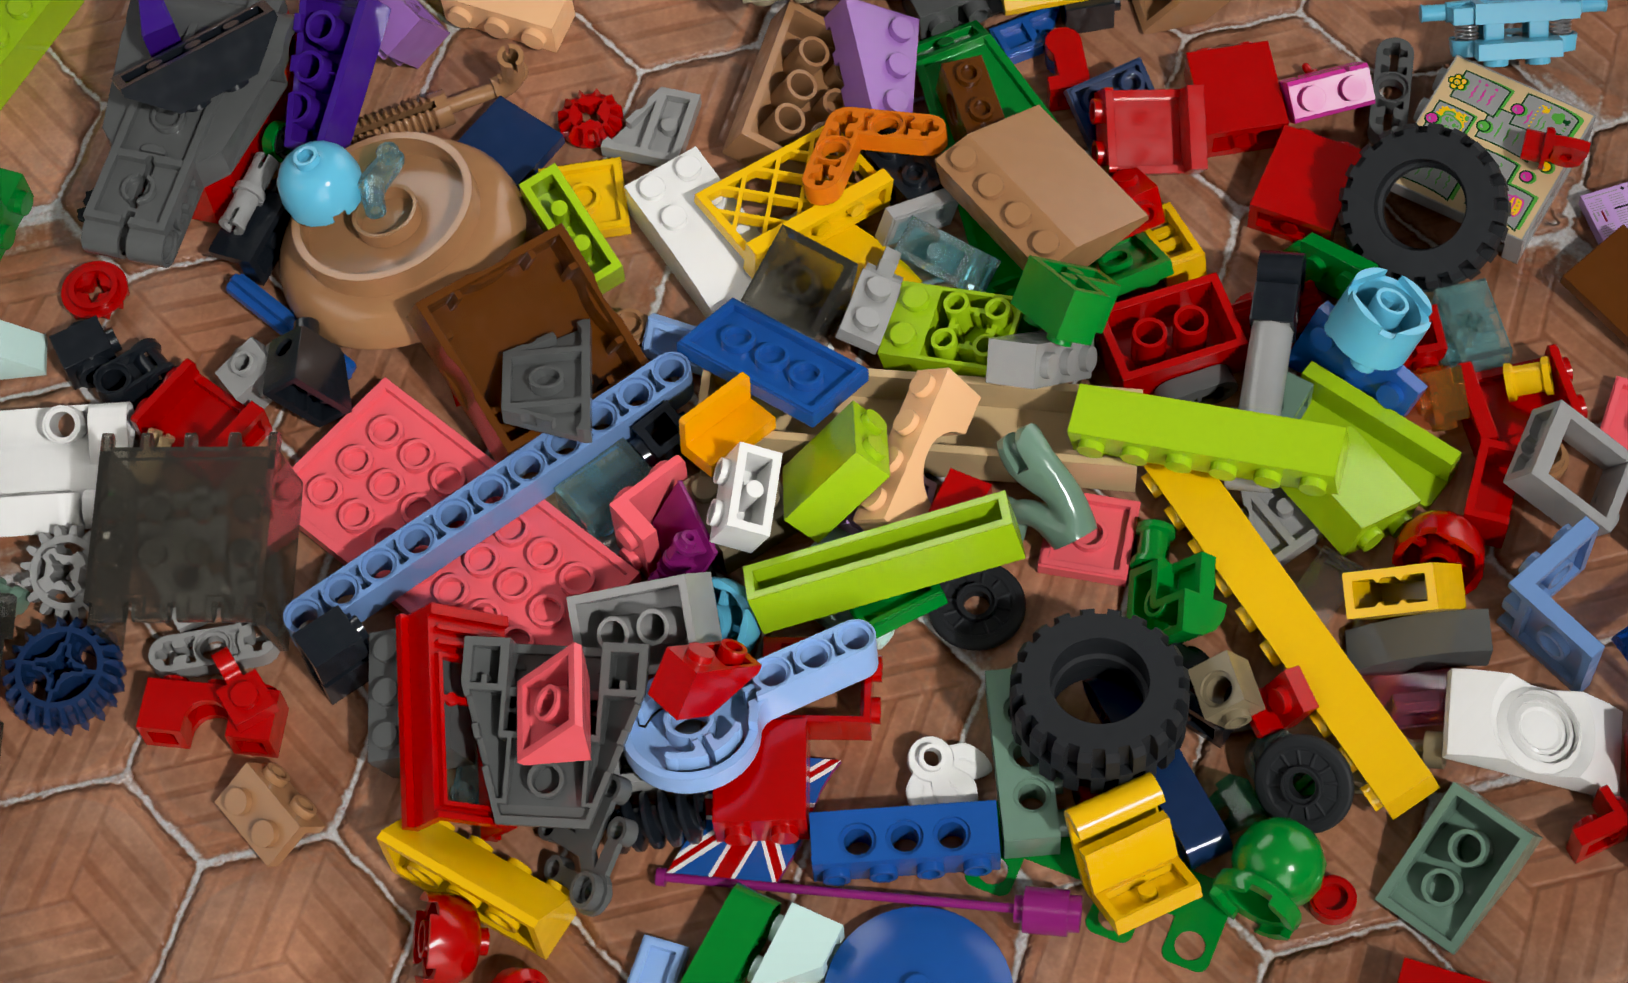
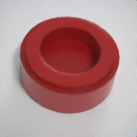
(1334, 901)

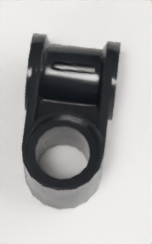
(132, 372)

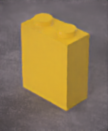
(1404, 590)

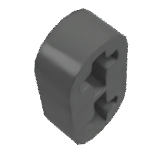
(1202, 386)

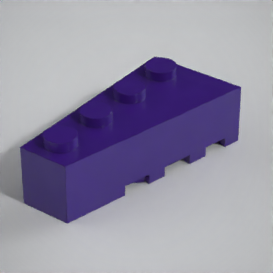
(332, 68)

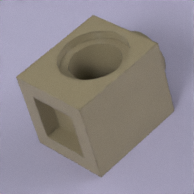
(1212, 680)

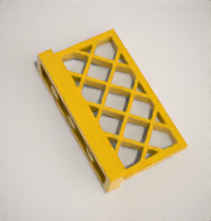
(816, 222)

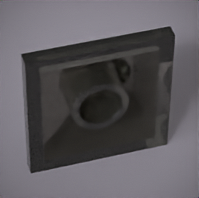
(802, 285)

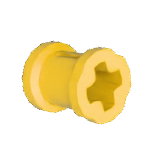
(1528, 378)

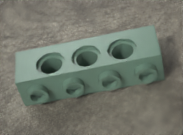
(1022, 830)

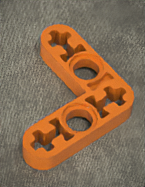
(861, 125)

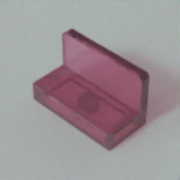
(1413, 698)

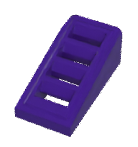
(157, 26)

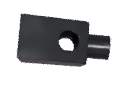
(308, 374)

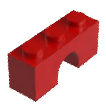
(177, 707)

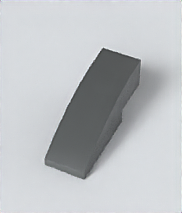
(1421, 642)

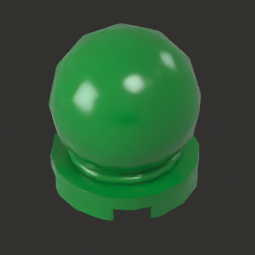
(1271, 875)

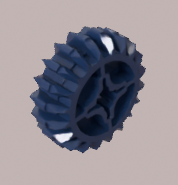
(71, 687)

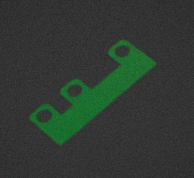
(1197, 916)

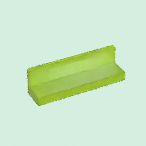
(1412, 452)

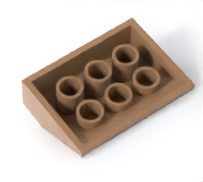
(788, 89)
(1038, 191)

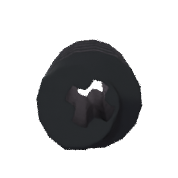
(665, 820)

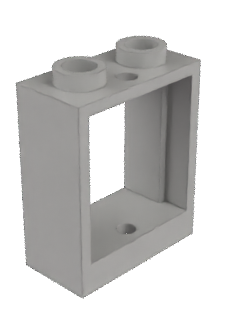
(1536, 453)

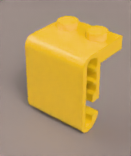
(1129, 854)

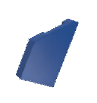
(1026, 35)

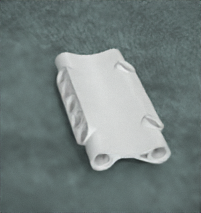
(52, 476)

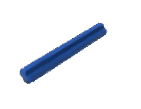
(268, 309)

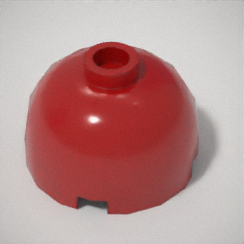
(1443, 539)
(448, 938)

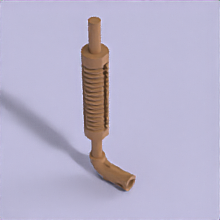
(438, 109)

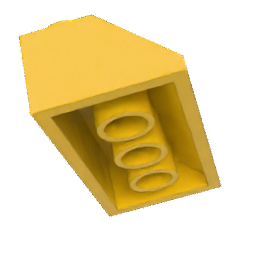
(499, 890)

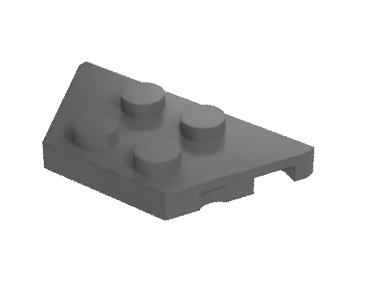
(551, 385)

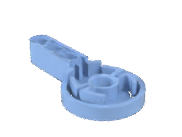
(784, 683)

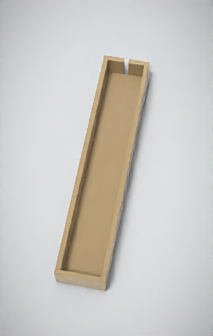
(999, 412)

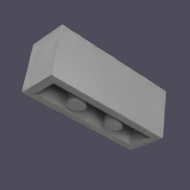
(1035, 362)

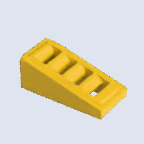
(1189, 262)

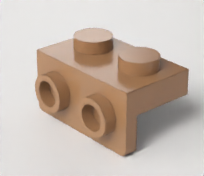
(268, 811)

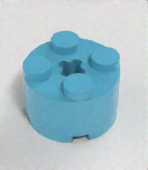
(1379, 320)

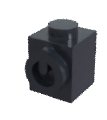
(84, 349)
(658, 435)

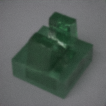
(1241, 800)

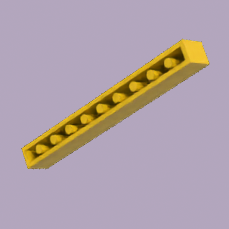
(1295, 637)

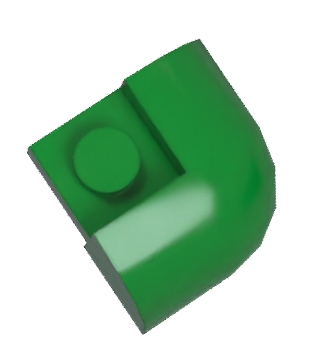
(1176, 597)

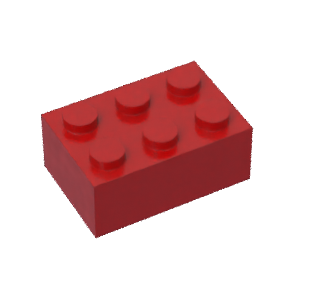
(1171, 334)

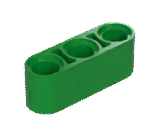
(734, 938)

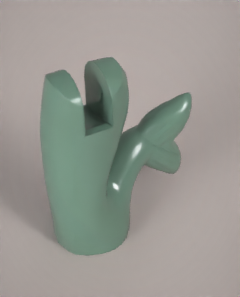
(1039, 470)

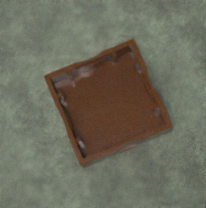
(514, 302)

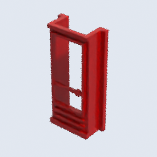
(422, 644)

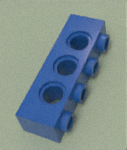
(924, 824)

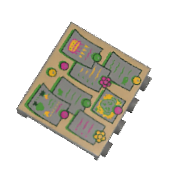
(1495, 115)

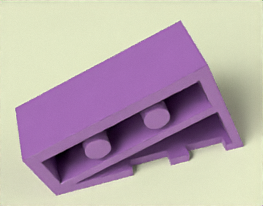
(874, 55)

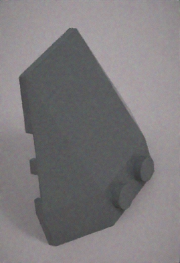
(552, 793)

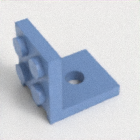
(1543, 624)

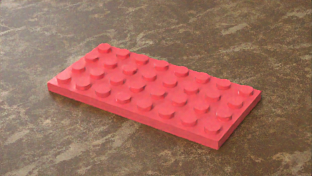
(400, 460)

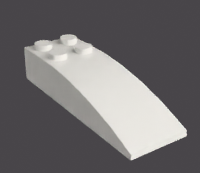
(684, 235)

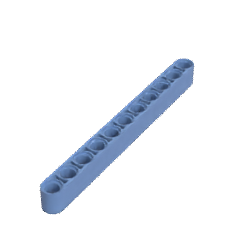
(482, 518)

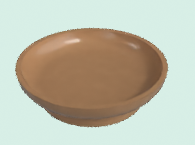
(443, 220)

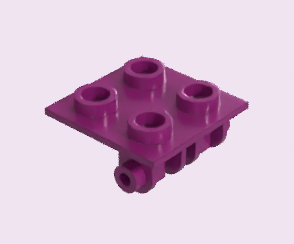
(681, 537)

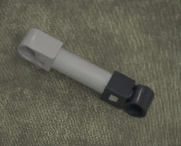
(1273, 330)

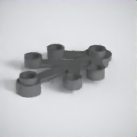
(592, 887)

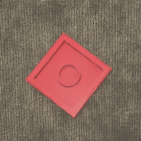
(1103, 553)

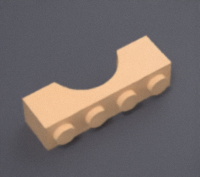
(934, 407)

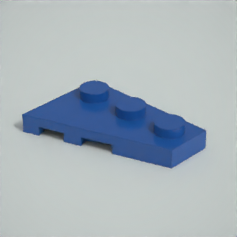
(1393, 388)

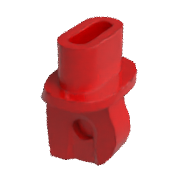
(1554, 148)

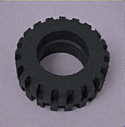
(1413, 149)
(1108, 649)

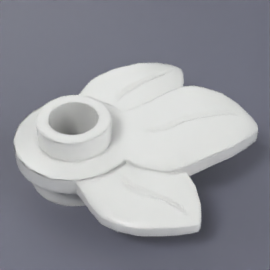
(950, 779)

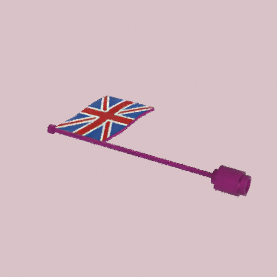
(765, 862)

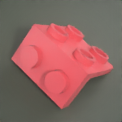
(637, 507)

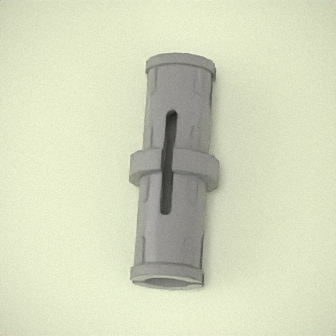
(249, 193)

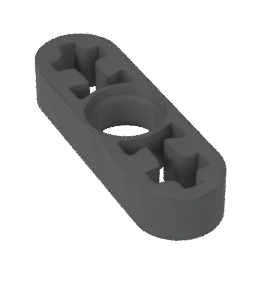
(1383, 77)

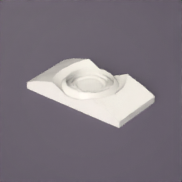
(1532, 731)

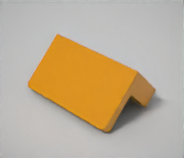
(722, 422)

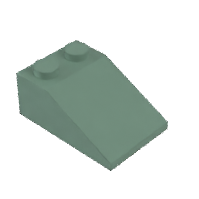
(1458, 867)

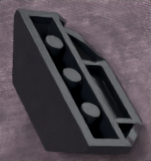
(203, 65)

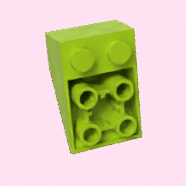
(945, 328)

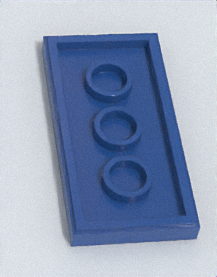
(781, 362)

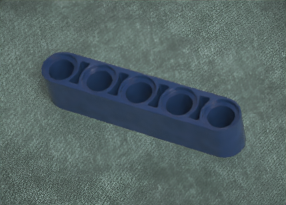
(1194, 821)

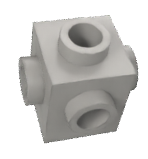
(245, 373)

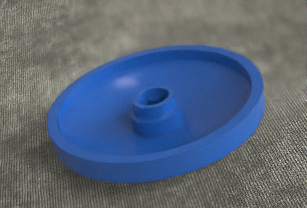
(918, 948)

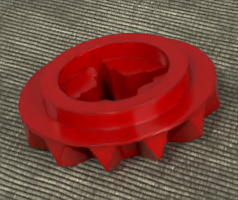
(592, 132)
(83, 281)

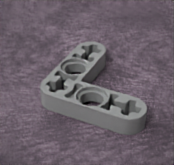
(237, 637)

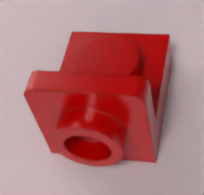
(1286, 703)
(1599, 832)

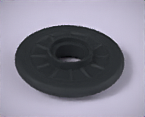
(985, 629)
(1320, 761)

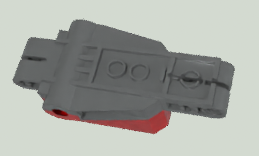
(177, 164)

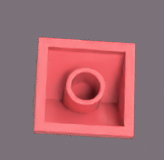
(555, 710)

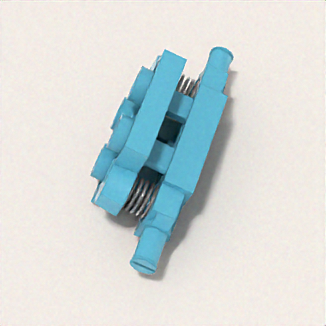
(1498, 45)

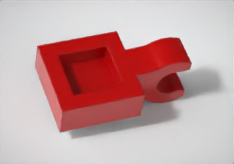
(245, 695)

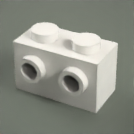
(745, 497)

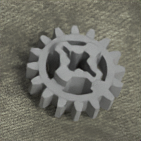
(50, 569)

